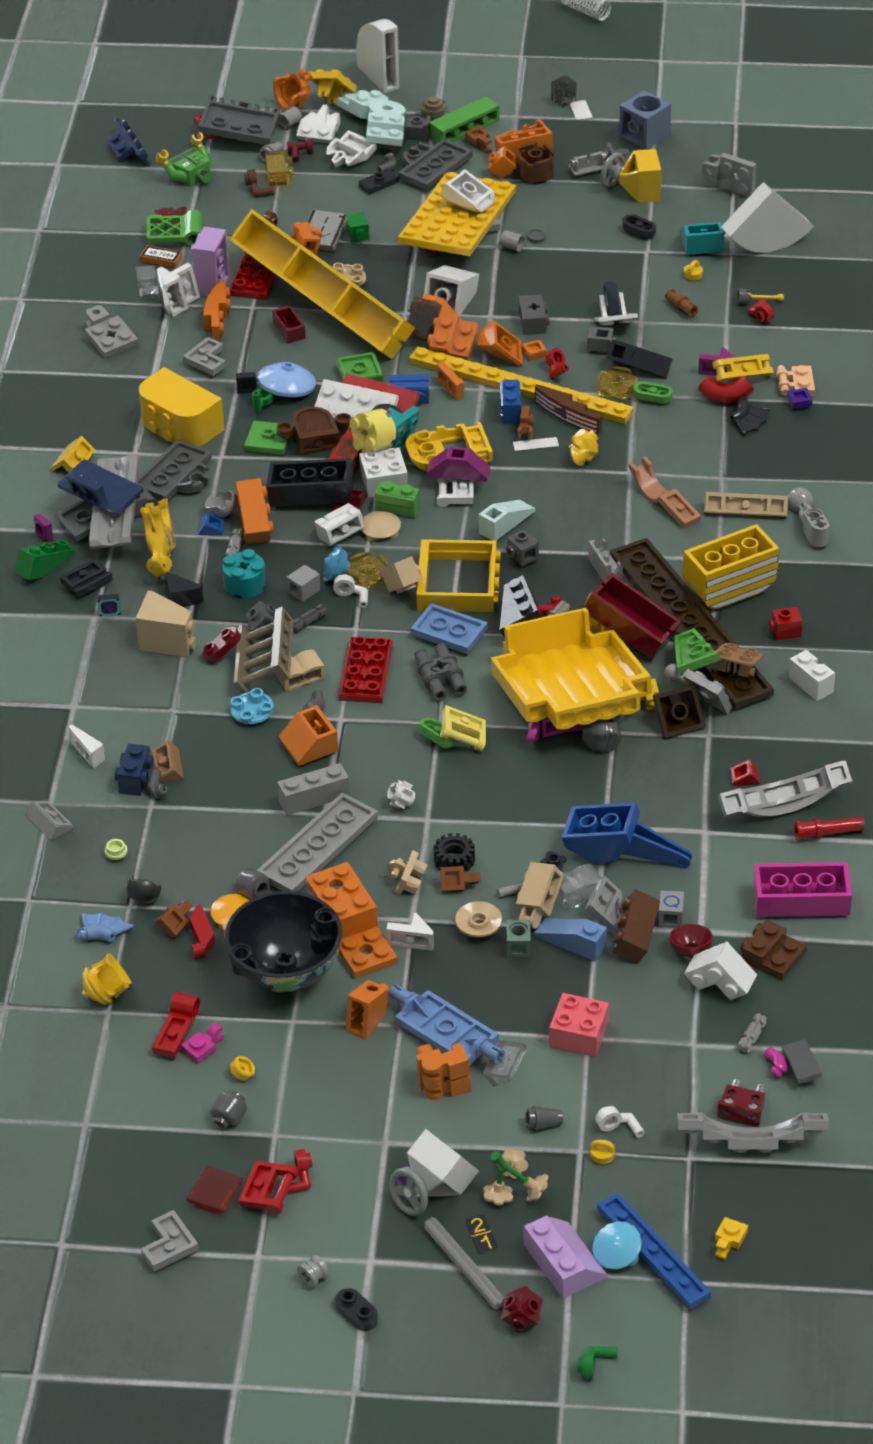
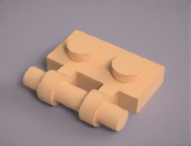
(799, 375)

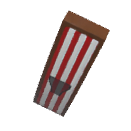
(563, 407)

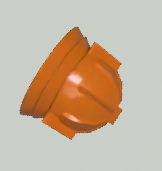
(292, 89)

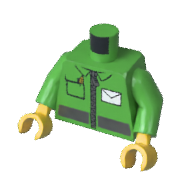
(188, 166)

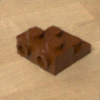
(772, 949)

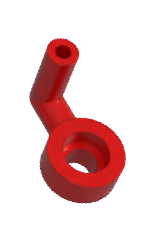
(762, 311)
(556, 361)
(302, 1162)

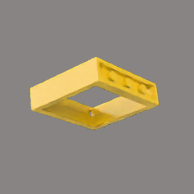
(459, 550)

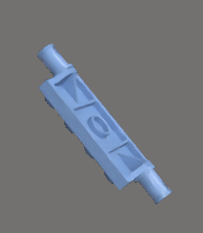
(445, 1025)

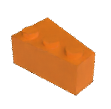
(514, 140)
(254, 511)

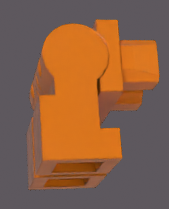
(307, 236)
(443, 1072)

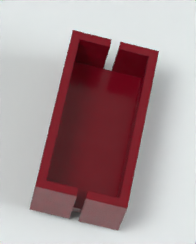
(632, 615)

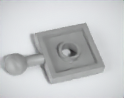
(707, 691)

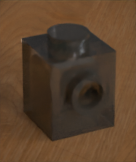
(563, 91)

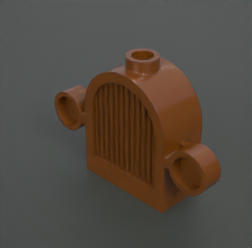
(314, 429)

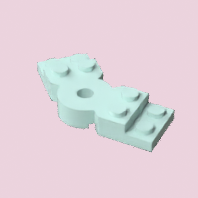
(384, 116)

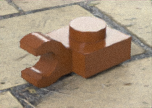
(480, 137)
(526, 422)
(454, 878)
(173, 918)

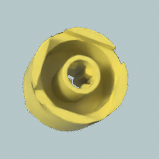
(373, 431)

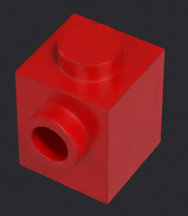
(786, 623)

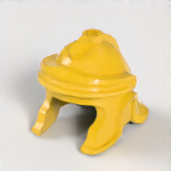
(104, 980)

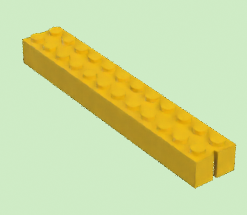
(322, 284)

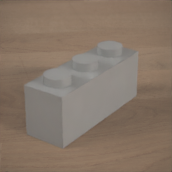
(312, 789)

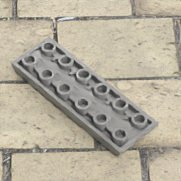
(112, 529)

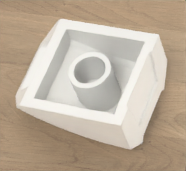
(468, 192)

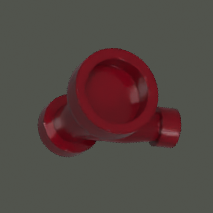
(295, 147)

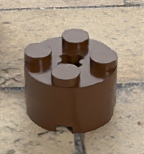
(535, 163)

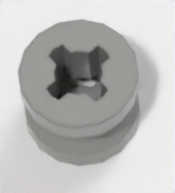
(313, 1271)

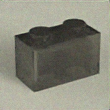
(422, 316)

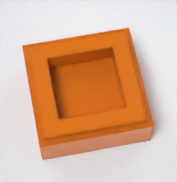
(534, 350)

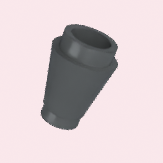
(541, 1118)

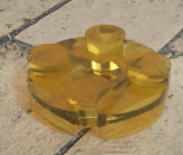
(608, 386)
(366, 577)

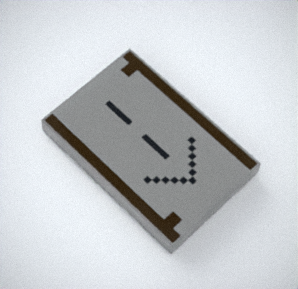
(331, 225)

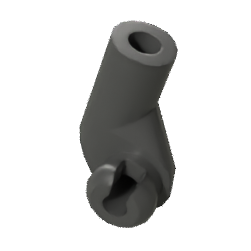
(389, 163)
(318, 700)
(154, 786)

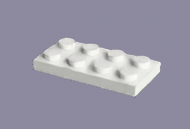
(351, 399)

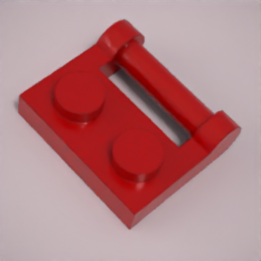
(261, 1183)

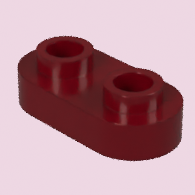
(221, 644)

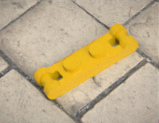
(743, 366)

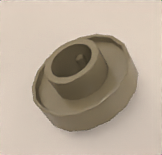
(433, 107)

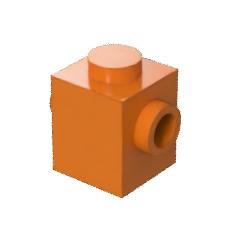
(502, 162)

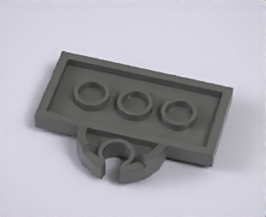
(429, 164)
(177, 470)

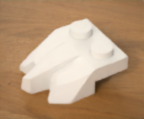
(319, 126)
(350, 149)

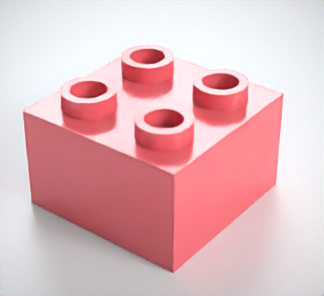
(579, 1024)

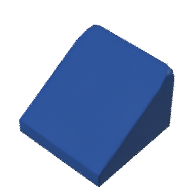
(210, 525)

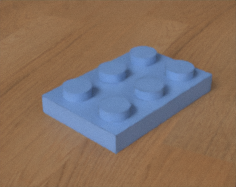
(449, 627)

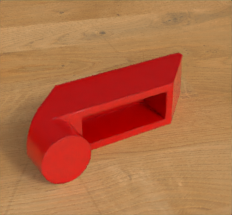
(202, 931)

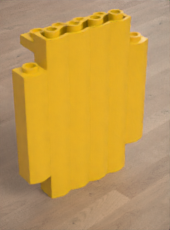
(567, 672)

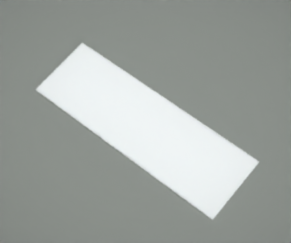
(537, 443)

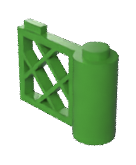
(189, 227)

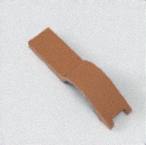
(671, 500)

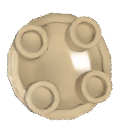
(352, 272)
(381, 525)

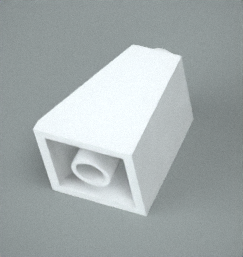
(452, 285)

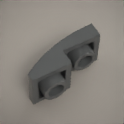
(801, 1061)

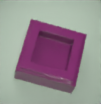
(43, 527)

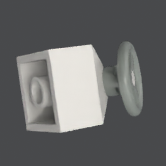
(433, 1172)

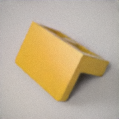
(74, 454)

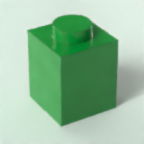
(357, 227)

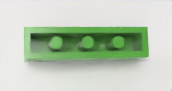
(454, 124)

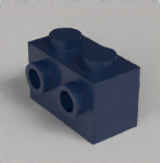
(134, 769)

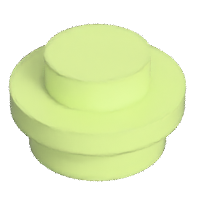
(116, 849)

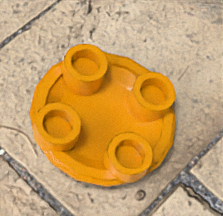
(224, 908)

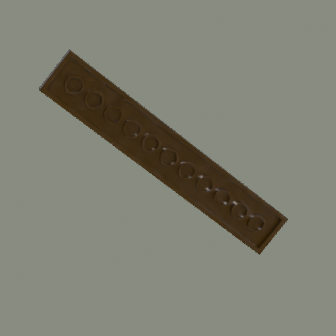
(662, 585)

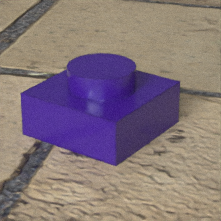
(799, 398)

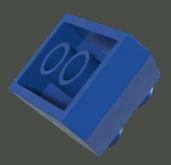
(609, 830)

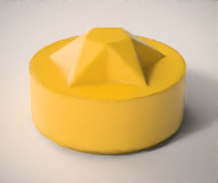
(242, 1068)

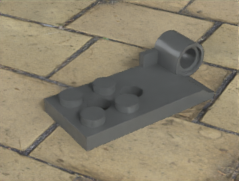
(80, 529)

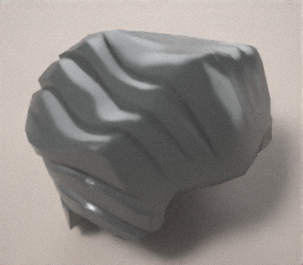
(602, 735)

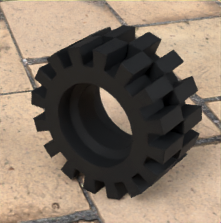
(454, 844)

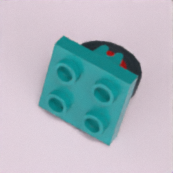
(404, 422)

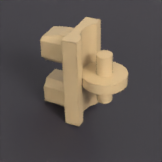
(402, 870)

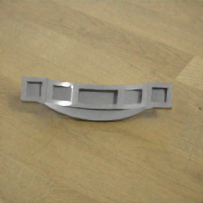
(786, 795)
(759, 1138)

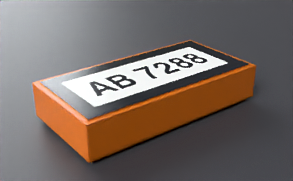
(161, 256)

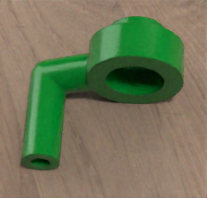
(261, 399)
(586, 1364)

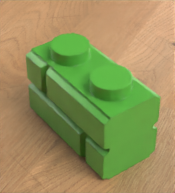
(397, 499)

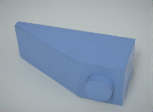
(574, 935)

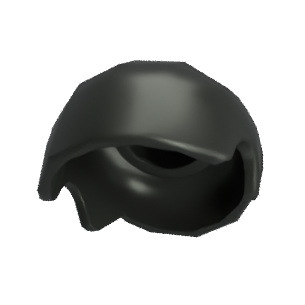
(142, 890)

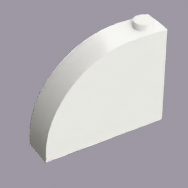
(379, 54)
(766, 222)

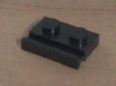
(86, 578)

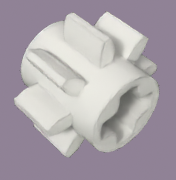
(401, 794)

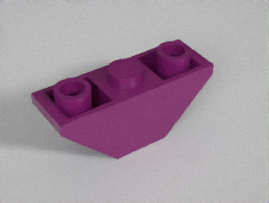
(458, 464)

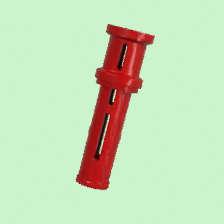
(818, 829)

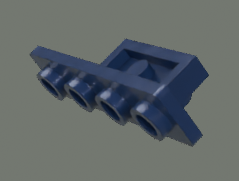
(125, 143)

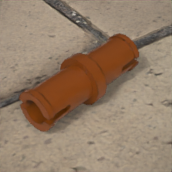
(681, 302)

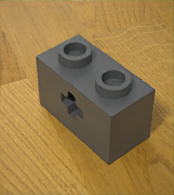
(533, 314)

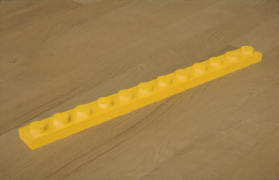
(492, 376)

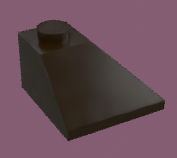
(679, 711)

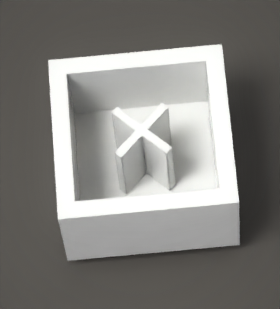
(382, 466)

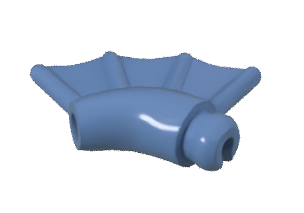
(101, 927)

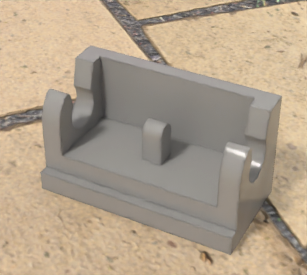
(603, 561)

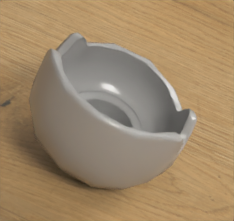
(222, 505)

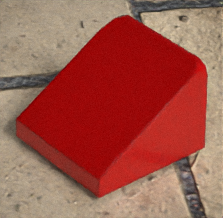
(745, 774)

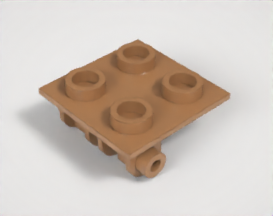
(745, 657)

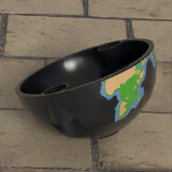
(277, 943)

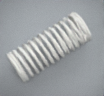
(589, 8)

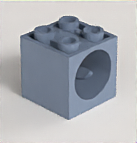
(645, 119)

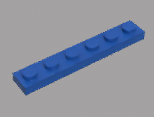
(657, 1253)

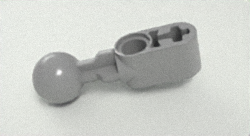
(814, 521)

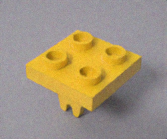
(332, 84)

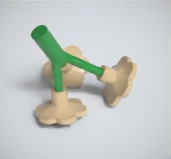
(512, 1164)

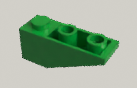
(39, 560)

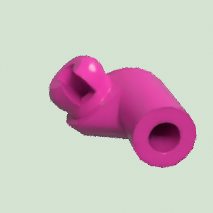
(779, 1061)

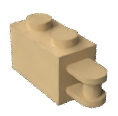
(539, 892)

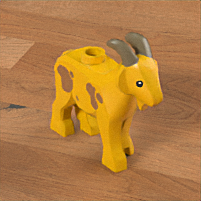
(159, 537)

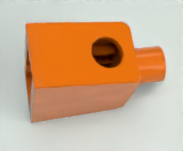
(366, 1008)

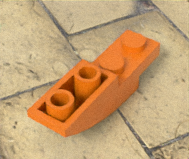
(216, 309)

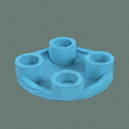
(252, 707)
(617, 1245)

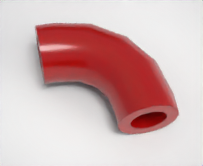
(723, 392)

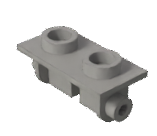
(581, 164)

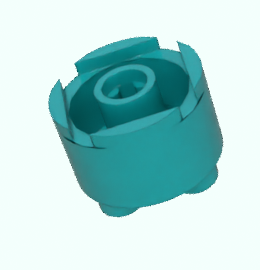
(244, 574)

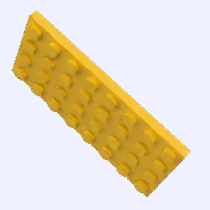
(450, 228)

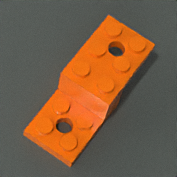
(357, 917)

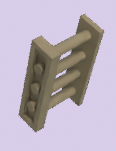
(279, 655)

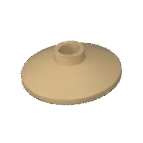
(478, 919)

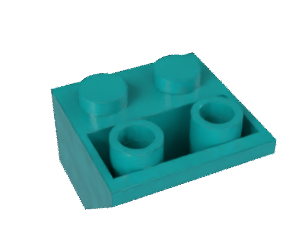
(702, 238)

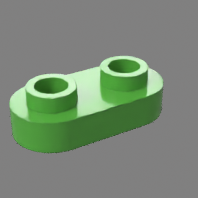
(653, 392)
(431, 729)

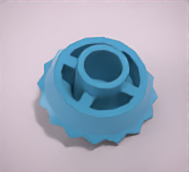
(335, 564)

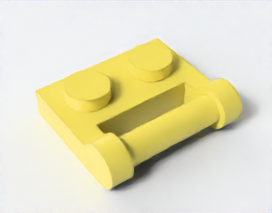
(464, 723)

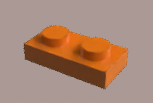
(450, 381)

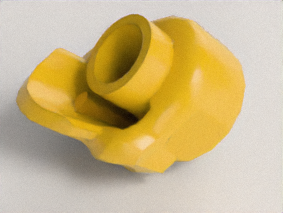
(583, 447)

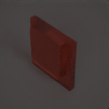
(214, 1190)

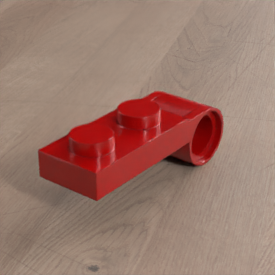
(177, 1025)

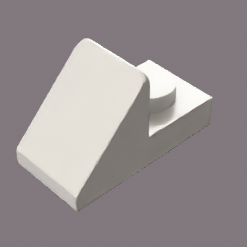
(415, 936)

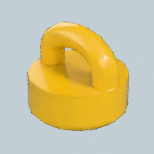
(693, 271)
(602, 1151)

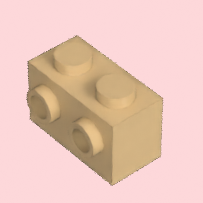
(401, 575)

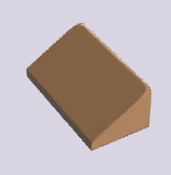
(168, 761)

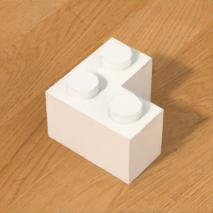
(721, 967)

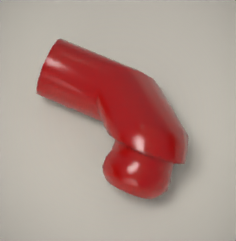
(555, 600)

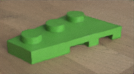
(693, 651)

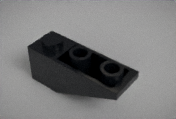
(639, 358)

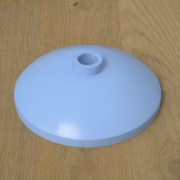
(286, 379)

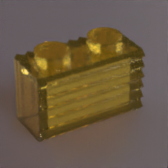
(279, 168)

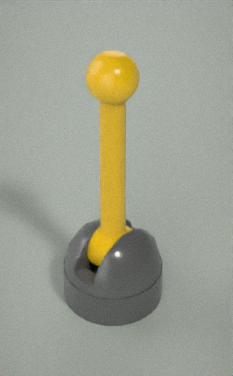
(744, 296)

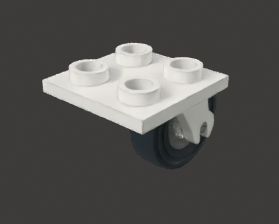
(610, 305)

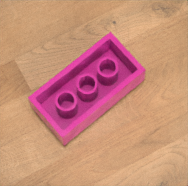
(802, 889)

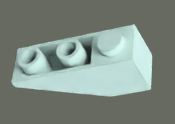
(503, 517)

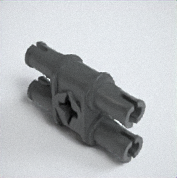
(440, 672)

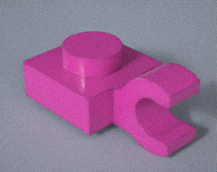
(201, 1045)

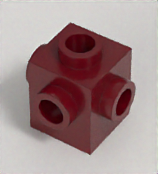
(522, 1309)

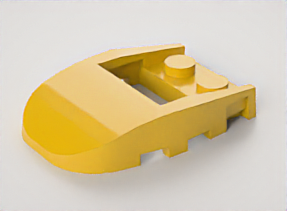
(425, 445)

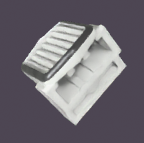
(177, 288)

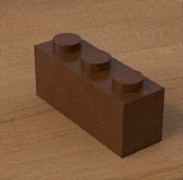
(635, 926)

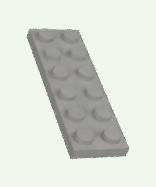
(318, 843)

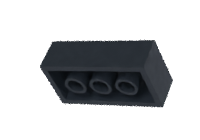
(310, 482)

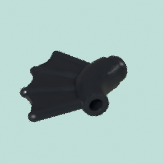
(748, 416)

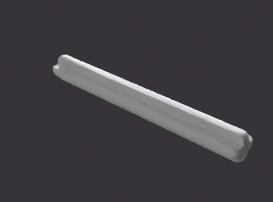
(464, 1263)

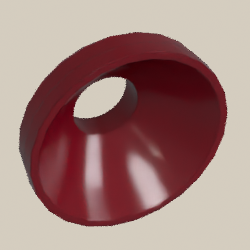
(690, 939)

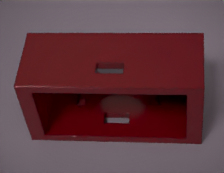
(286, 317)

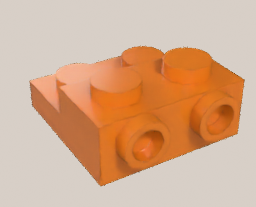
(453, 336)

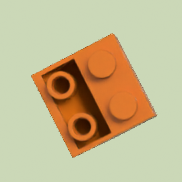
(309, 736)

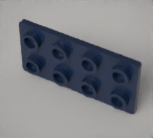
(100, 487)

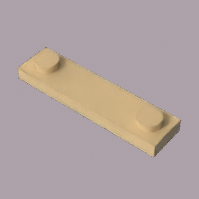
(746, 504)

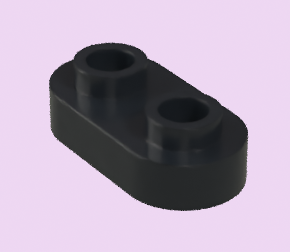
(639, 226)
(355, 1307)

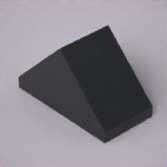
(183, 591)

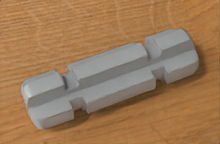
(234, 542)
(752, 1033)

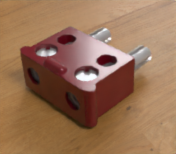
(742, 1104)

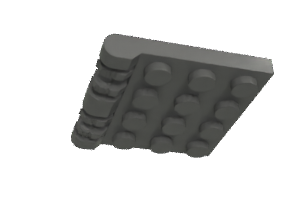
(238, 121)

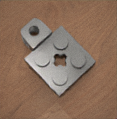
(725, 170)
(102, 326)

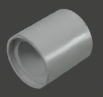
(289, 117)
(512, 240)

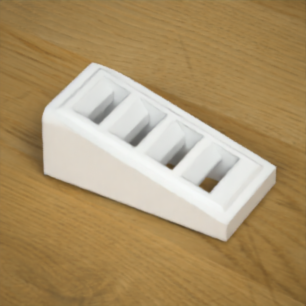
(87, 746)

